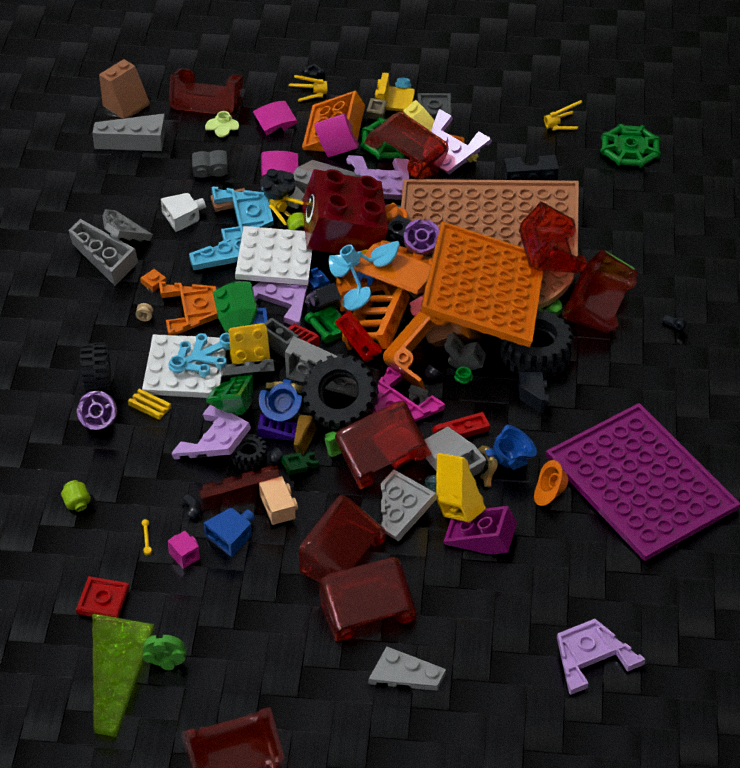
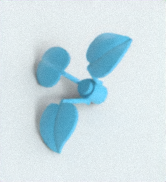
(348, 258)

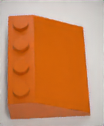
(347, 104)
(405, 271)

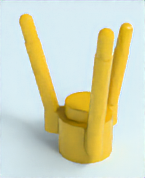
(319, 87)
(553, 119)
(281, 206)

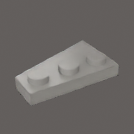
(402, 669)

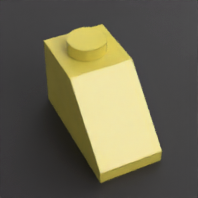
(419, 114)

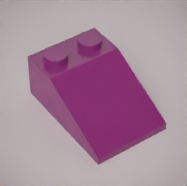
(487, 533)

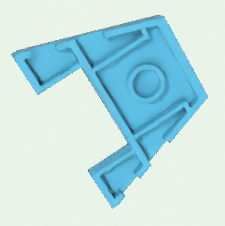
(250, 209)

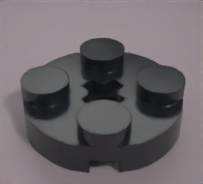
(284, 179)

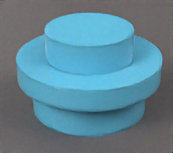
(403, 83)

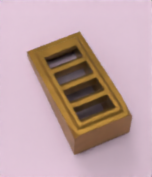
(304, 433)

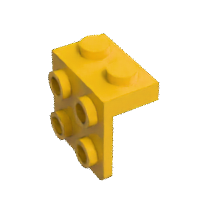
(396, 97)
(248, 343)

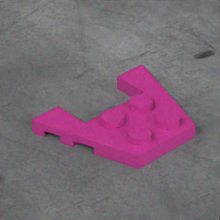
(388, 396)

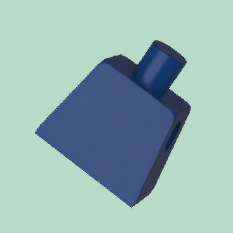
(229, 530)

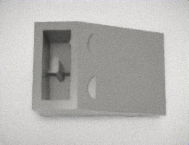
(451, 443)

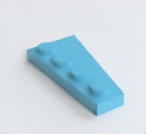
(215, 256)

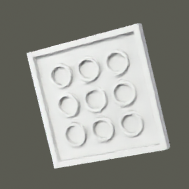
(273, 256)
(163, 382)

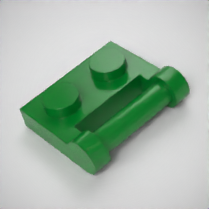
(327, 317)

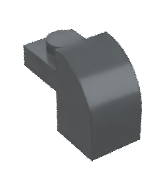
(463, 355)

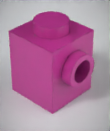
(184, 549)

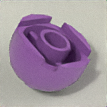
(421, 236)
(90, 407)

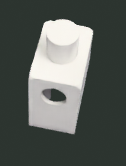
(181, 210)

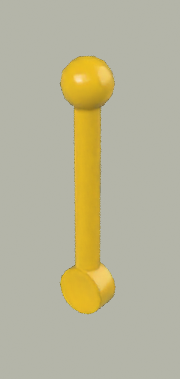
(147, 550)

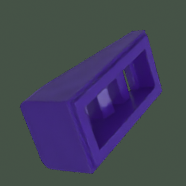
(267, 425)

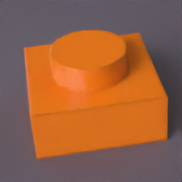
(152, 279)

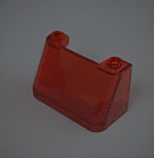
(204, 98)
(413, 140)
(546, 240)
(600, 292)
(381, 441)
(339, 539)
(365, 596)
(236, 743)

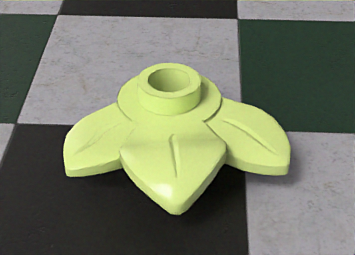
(222, 124)

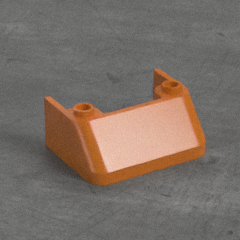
(399, 353)

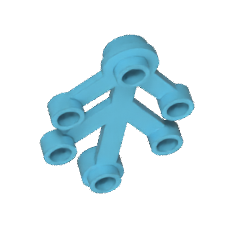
(181, 363)

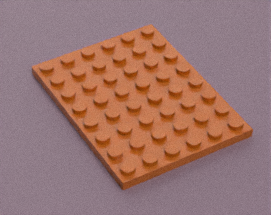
(482, 285)

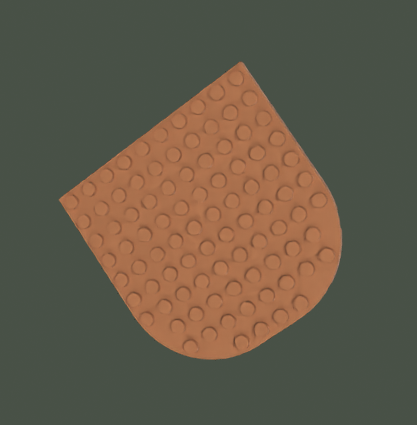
(495, 211)

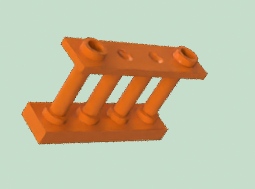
(389, 323)

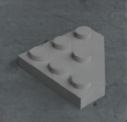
(122, 227)
(403, 503)

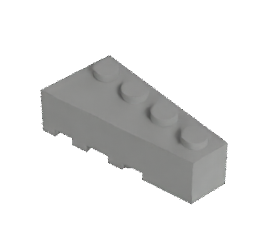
(133, 133)
(106, 253)
(302, 356)

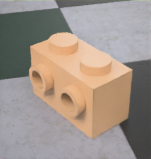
(278, 500)

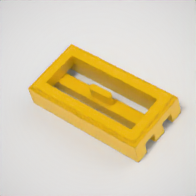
(151, 402)

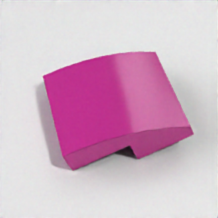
(275, 116)
(336, 135)
(278, 160)

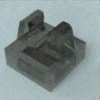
(416, 392)

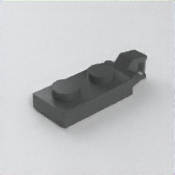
(249, 368)

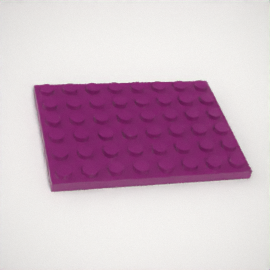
(643, 481)

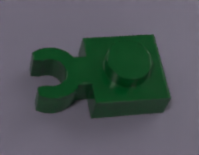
(297, 463)

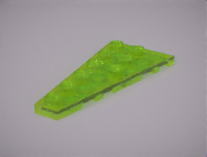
(115, 668)

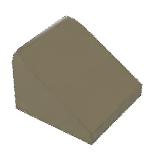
(376, 109)

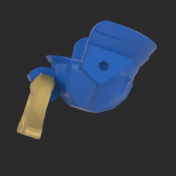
(281, 401)
(509, 450)

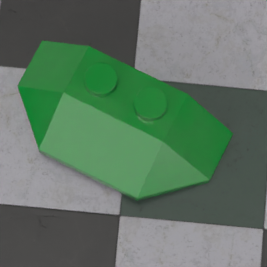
(235, 304)
(233, 395)

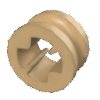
(144, 312)

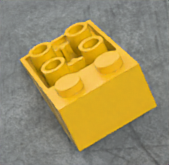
(457, 489)

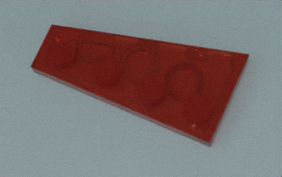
(246, 479)

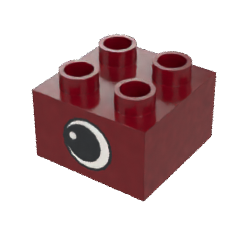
(343, 211)

